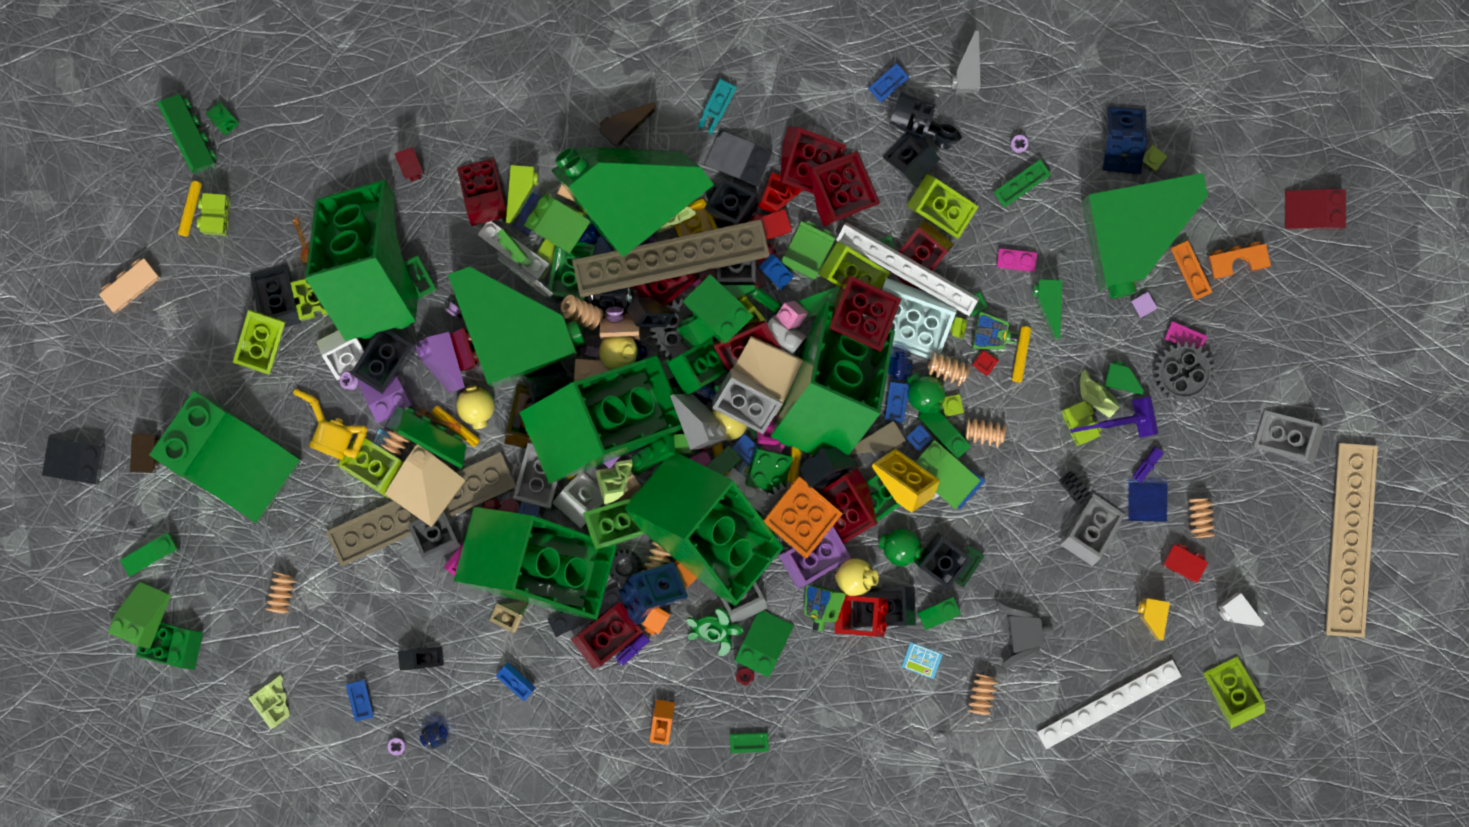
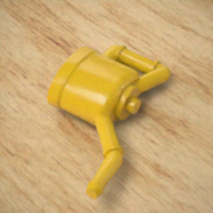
(333, 436)

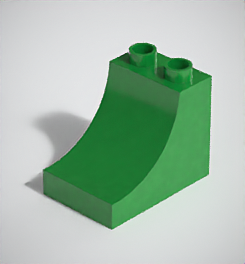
(359, 262)
(225, 456)

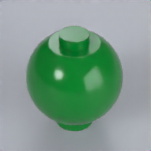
(926, 393)
(901, 547)

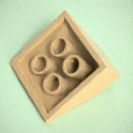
(769, 367)
(424, 485)

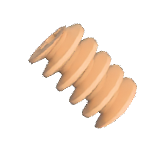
(581, 311)
(948, 368)
(985, 432)
(395, 442)
(1201, 518)
(659, 557)
(281, 593)
(983, 695)

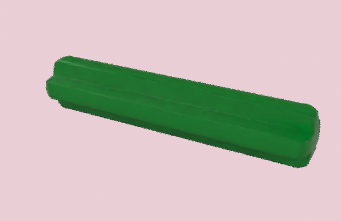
(766, 300)

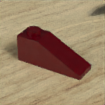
(410, 164)

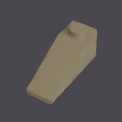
(880, 441)

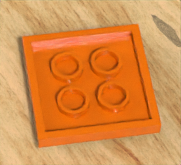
(802, 517)

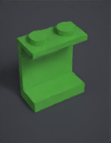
(808, 250)

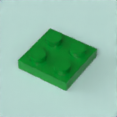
(768, 469)

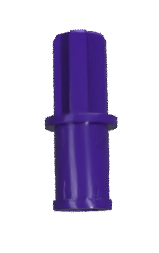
(1147, 464)
(632, 649)

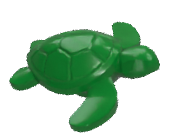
(715, 629)

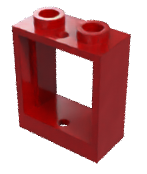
(842, 625)

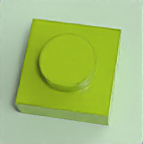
(1154, 158)
(958, 328)
(953, 405)

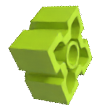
(215, 214)
(307, 308)
(1080, 416)

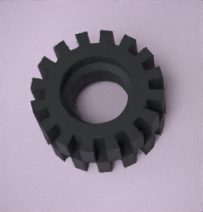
(1075, 488)
(633, 558)

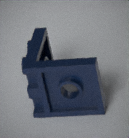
(1125, 138)
(643, 593)

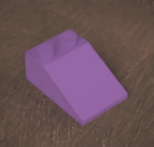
(440, 358)
(385, 404)
(824, 558)

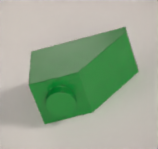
(1122, 379)
(939, 613)

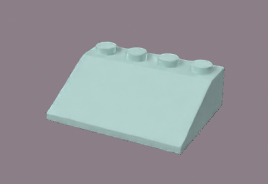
(920, 320)

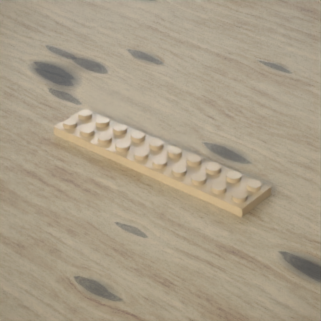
(1351, 540)

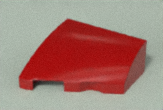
(776, 194)

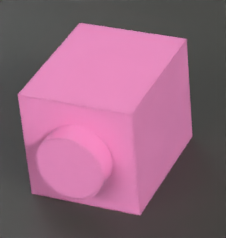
(791, 315)

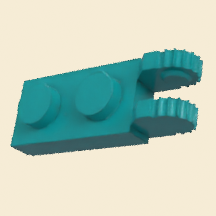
(717, 104)

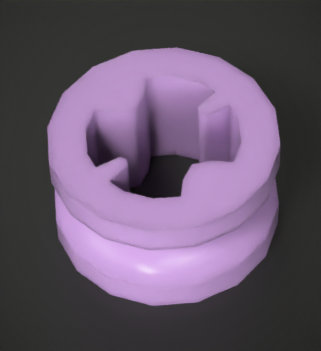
(1018, 137)
(453, 310)
(615, 314)
(344, 381)
(396, 740)

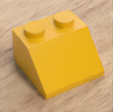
(1154, 615)

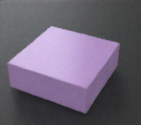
(1144, 305)

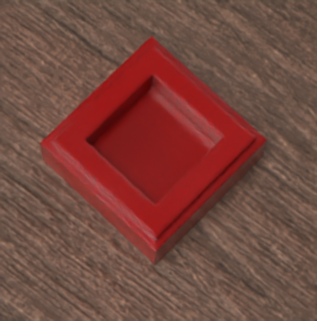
(985, 362)

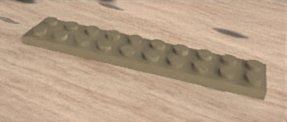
(671, 258)
(390, 522)

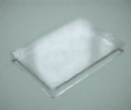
(523, 274)

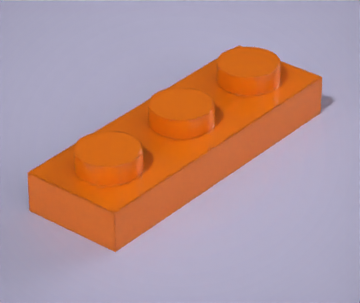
(1191, 270)

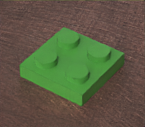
(509, 243)

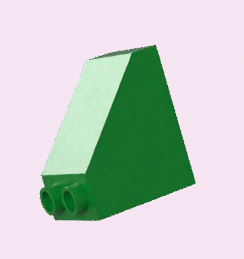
(629, 190)
(1135, 228)
(510, 329)
(834, 391)
(601, 418)
(705, 526)
(534, 562)

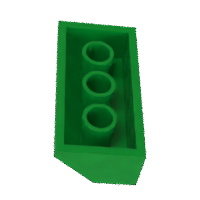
(187, 134)
(427, 436)

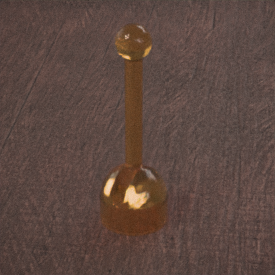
(304, 255)
(425, 413)

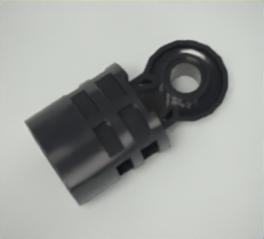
(922, 125)

